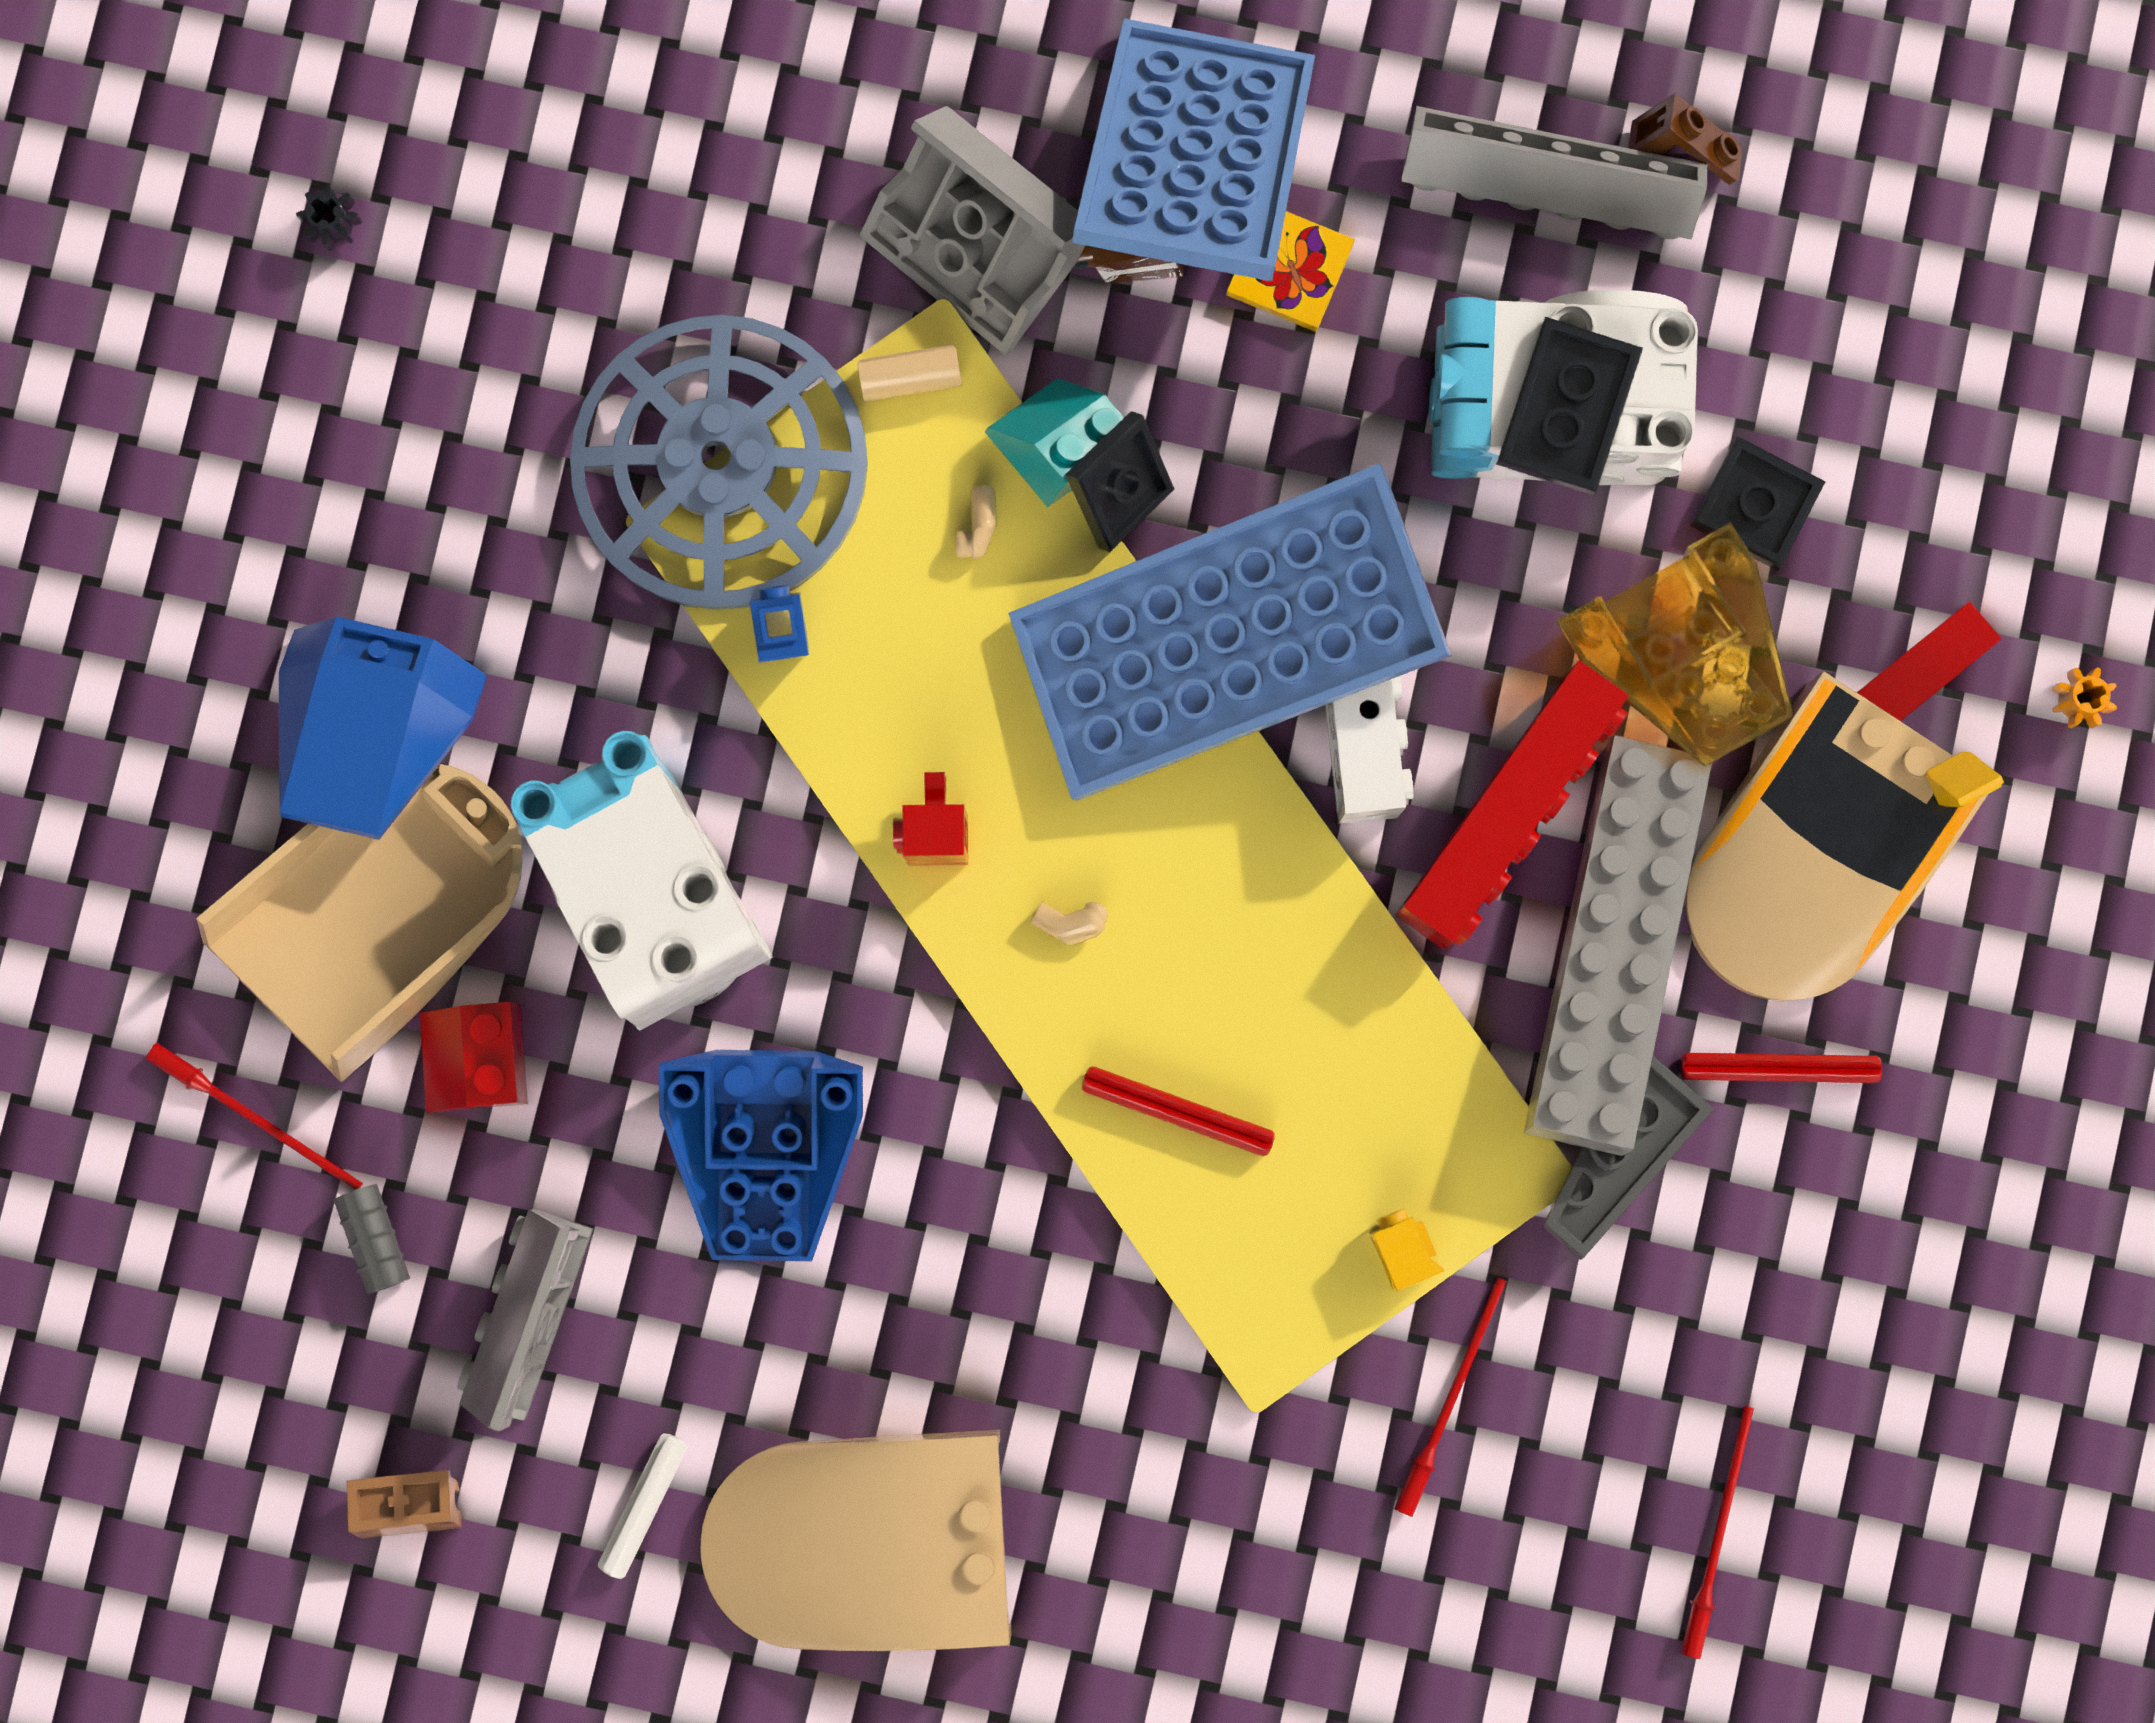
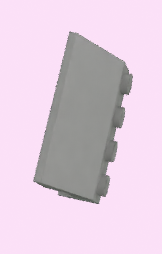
(974, 228)
(524, 1318)

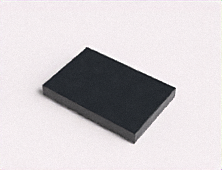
(1569, 406)

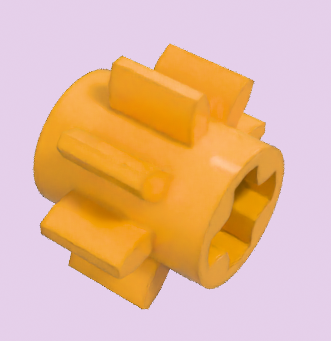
(2099, 693)

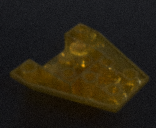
(1691, 648)

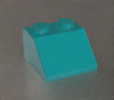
(1052, 434)

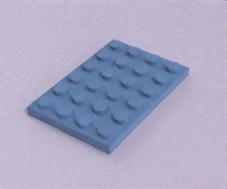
(1195, 150)

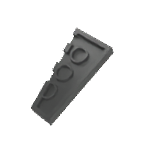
(1606, 1183)

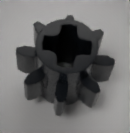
(320, 205)

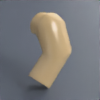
(984, 521)
(1073, 927)

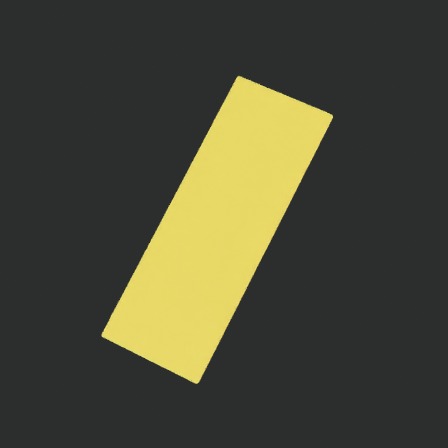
(1237, 927)

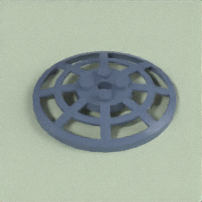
(729, 489)

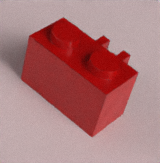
(932, 831)

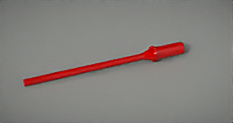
(195, 1079)
(1424, 1462)
(1703, 1601)

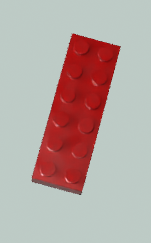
(1511, 806)

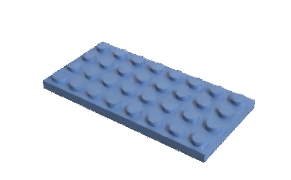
(1229, 633)

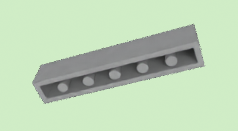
(1554, 173)

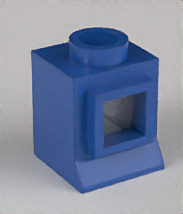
(779, 624)

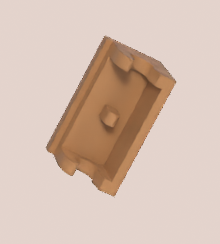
(402, 1504)

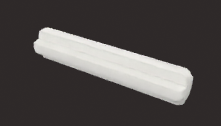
(642, 1506)

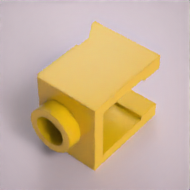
(1404, 1250)

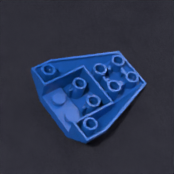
(366, 721)
(761, 1145)

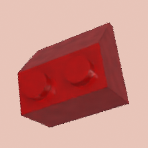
(473, 1057)

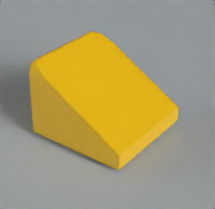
(1962, 780)

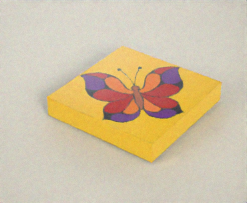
(1304, 274)

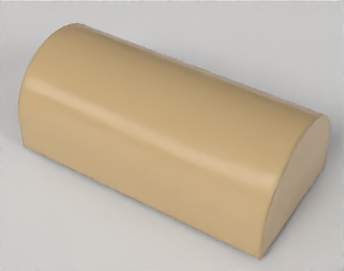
(909, 373)

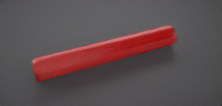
(1781, 1067)
(1178, 1111)

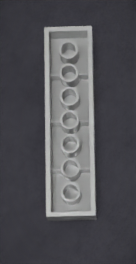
(1618, 947)

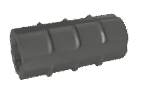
(371, 1239)

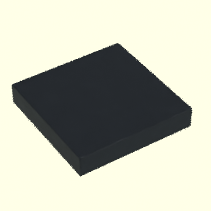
(1120, 481)
(1761, 499)

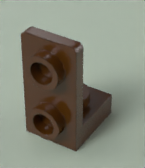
(1681, 124)

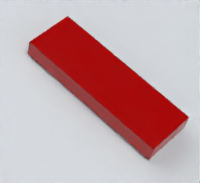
(1931, 663)

